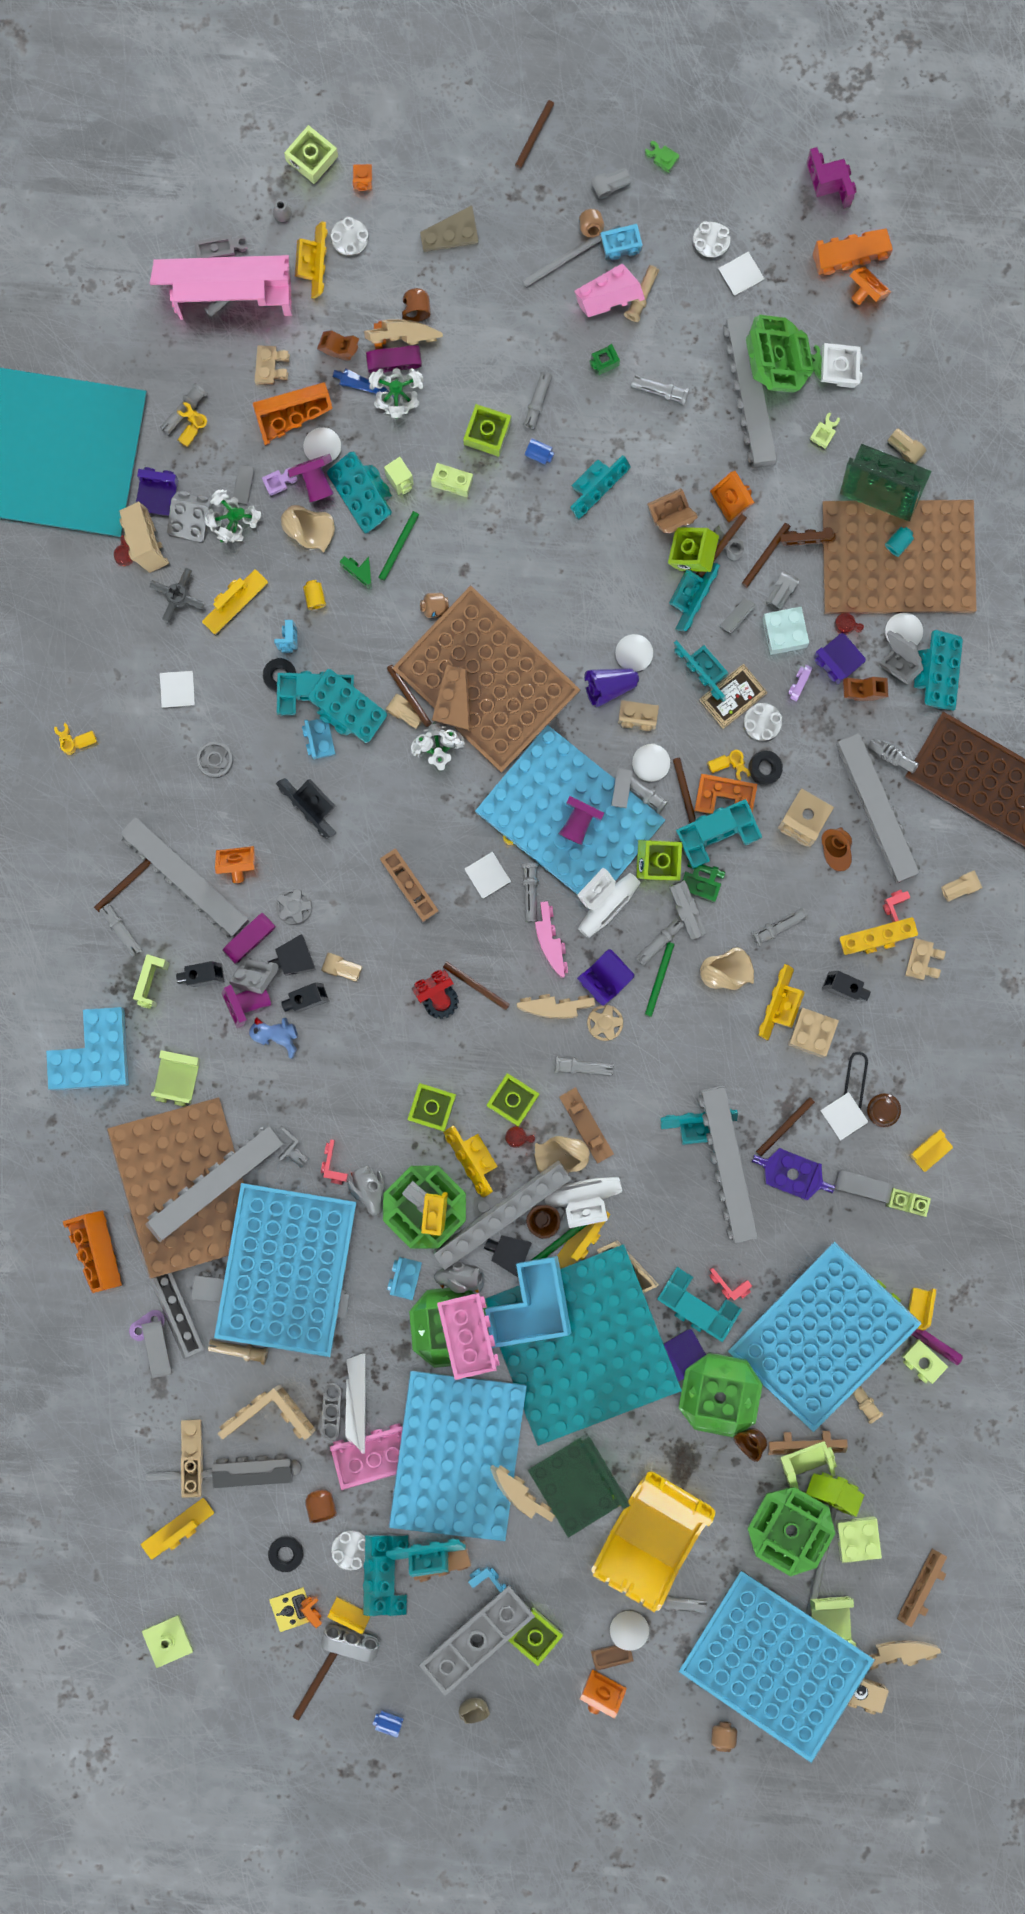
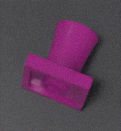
(314, 477)
(579, 820)
(243, 1002)

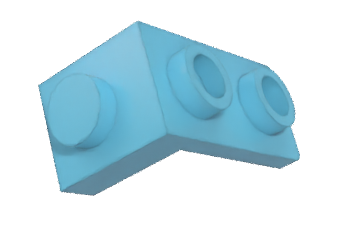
(478, 1576)

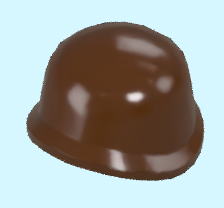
(884, 1110)
(543, 1221)
(752, 1443)

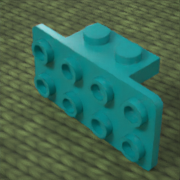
(361, 491)
(941, 670)
(346, 707)

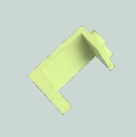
(176, 1078)
(807, 1460)
(834, 1614)

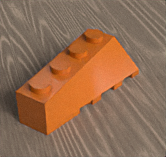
(851, 251)
(290, 410)
(94, 1250)

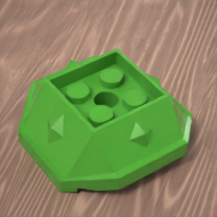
(779, 353)
(406, 1219)
(427, 1328)
(720, 1374)
(797, 1551)

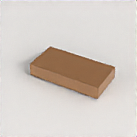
(610, 1657)

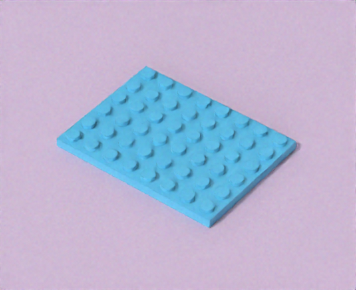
(533, 809)
(285, 1270)
(825, 1336)
(446, 1455)
(776, 1666)

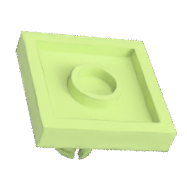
(167, 1641)

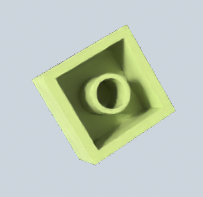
(311, 154)
(858, 1539)

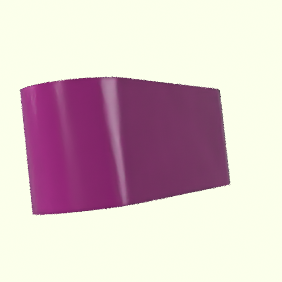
(391, 358)
(249, 938)

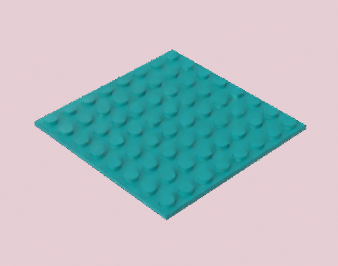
(67, 450)
(605, 1364)

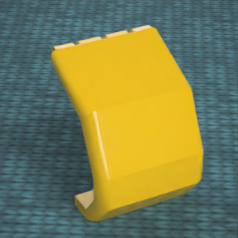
(651, 1540)

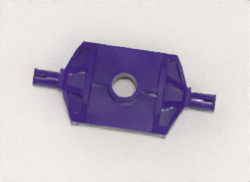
(808, 1179)

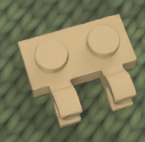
(266, 365)
(919, 960)

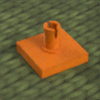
(869, 285)
(732, 496)
(235, 861)
(602, 1694)

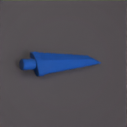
(356, 381)

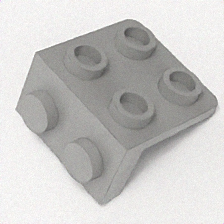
(188, 516)
(903, 659)

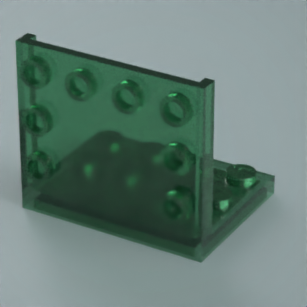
(884, 482)
(578, 1485)

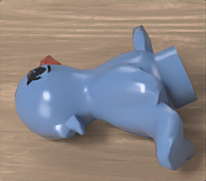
(280, 1033)

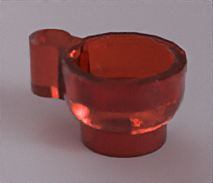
(121, 553)
(846, 623)
(517, 1137)

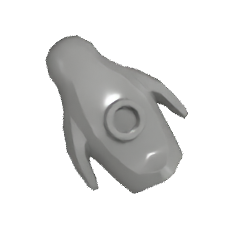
(368, 1189)
(460, 1278)

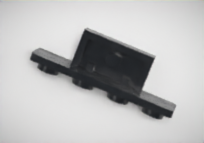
(311, 802)

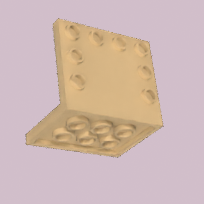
(289, 1409)

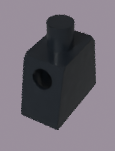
(294, 957)
(206, 973)
(840, 983)
(312, 995)
(508, 1252)

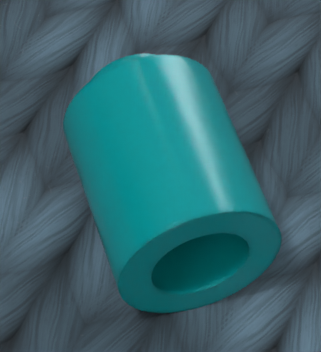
(900, 541)

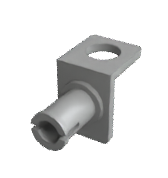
(291, 1151)

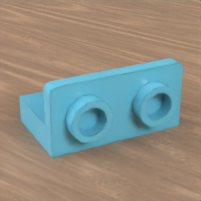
(621, 242)
(290, 642)
(319, 739)
(405, 1278)

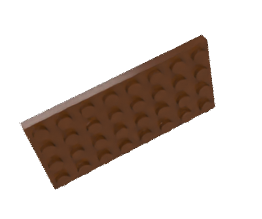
(974, 776)

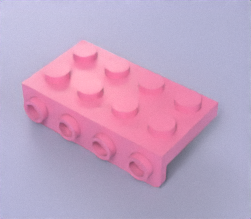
(468, 1336)
(377, 1462)

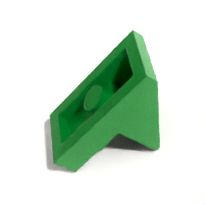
(361, 573)

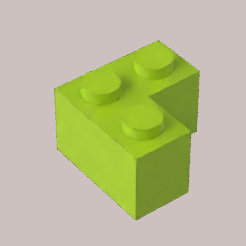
(836, 1493)

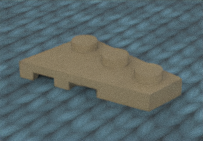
(451, 232)

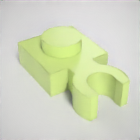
(824, 433)

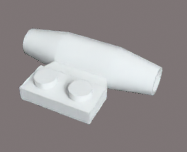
(604, 900)
(585, 1199)

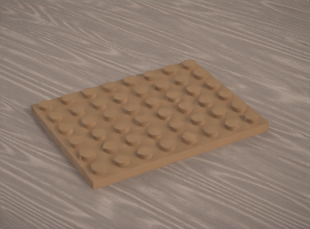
(928, 577)
(509, 680)
(159, 1160)

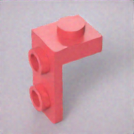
(897, 897)
(336, 1177)
(741, 1291)

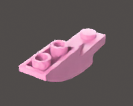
(551, 947)

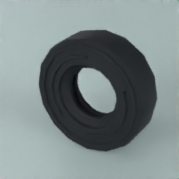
(273, 665)
(773, 759)
(282, 1542)

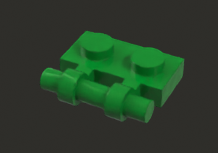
(701, 886)

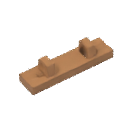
(409, 885)
(586, 1125)
(788, 1446)
(922, 1587)

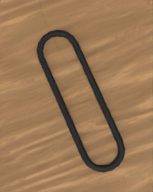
(864, 1076)

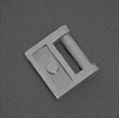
(252, 980)

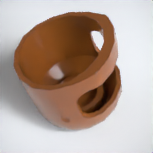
(417, 300)
(320, 1506)

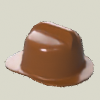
(837, 848)

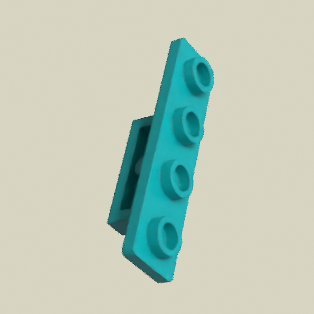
(596, 483)
(690, 595)
(707, 667)
(691, 1126)
(427, 1559)

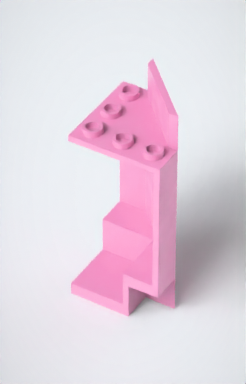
(226, 280)

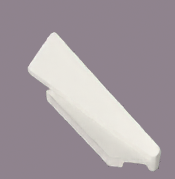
(356, 1401)

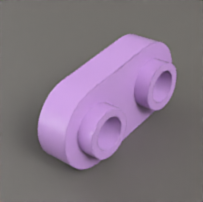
(803, 675)
(143, 1320)

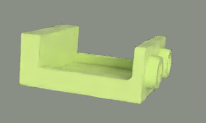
(146, 978)

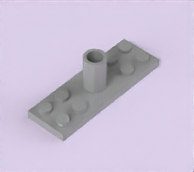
(462, 1655)

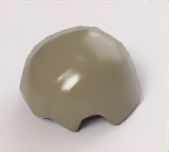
(473, 1710)

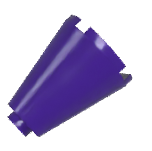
(609, 684)

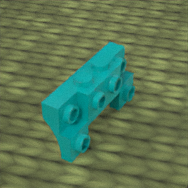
(297, 687)
(716, 827)
(696, 1311)
(380, 1576)

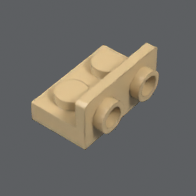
(638, 715)

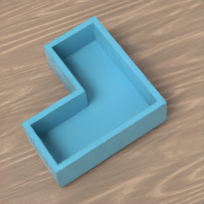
(100, 1062)
(543, 1307)

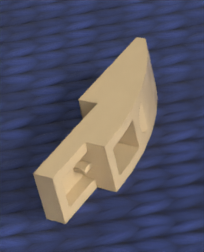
(402, 329)
(547, 1007)
(191, 1458)
(517, 1494)
(906, 1650)

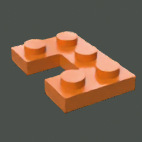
(714, 786)

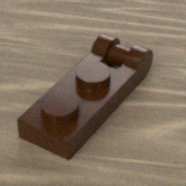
(809, 537)

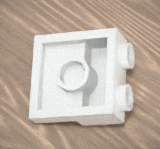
(841, 365)

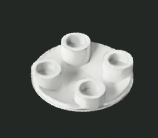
(349, 236)
(711, 239)
(322, 442)
(907, 626)
(634, 652)
(762, 722)
(651, 762)
(349, 1550)
(629, 1630)

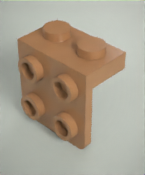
(671, 511)

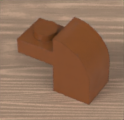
(338, 345)
(865, 689)

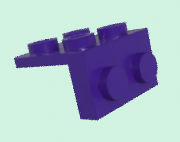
(156, 490)
(839, 658)
(606, 977)
(683, 1352)

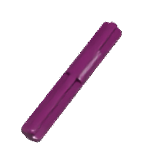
(938, 1346)

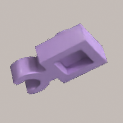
(276, 482)

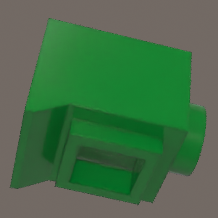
(604, 359)

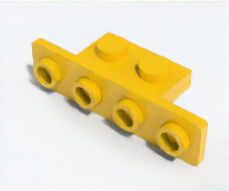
(311, 259)
(233, 600)
(879, 936)
(783, 1005)
(473, 1157)
(577, 1245)
(178, 1528)

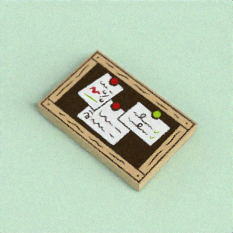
(741, 693)

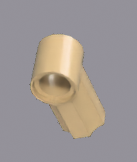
(910, 449)
(401, 708)
(964, 885)
(336, 966)

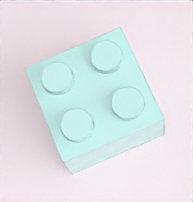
(785, 630)

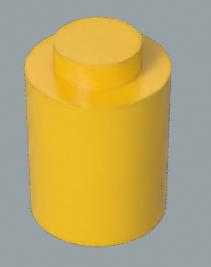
(314, 595)

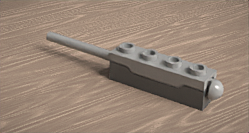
(243, 1472)

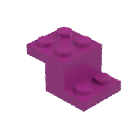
(831, 177)

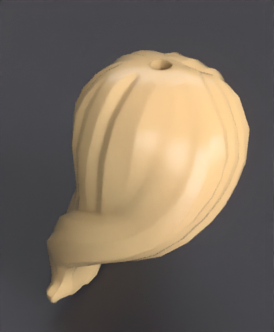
(308, 527)
(728, 970)
(570, 1152)

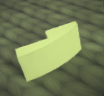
(909, 1202)

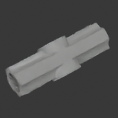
(688, 909)

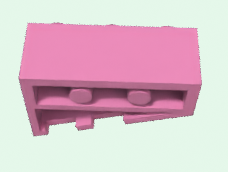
(609, 290)

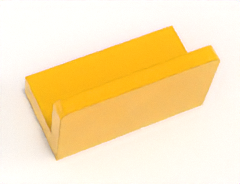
(931, 1150)
(434, 1214)
(922, 1306)
(348, 1615)

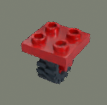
(437, 994)

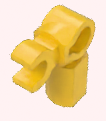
(197, 421)
(69, 745)
(722, 762)

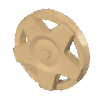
(605, 1022)

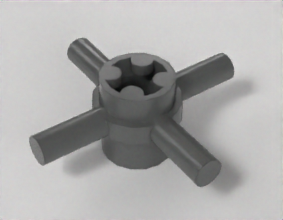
(179, 601)

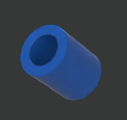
(539, 452)
(388, 1723)

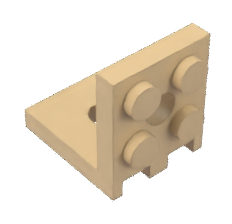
(800, 828)

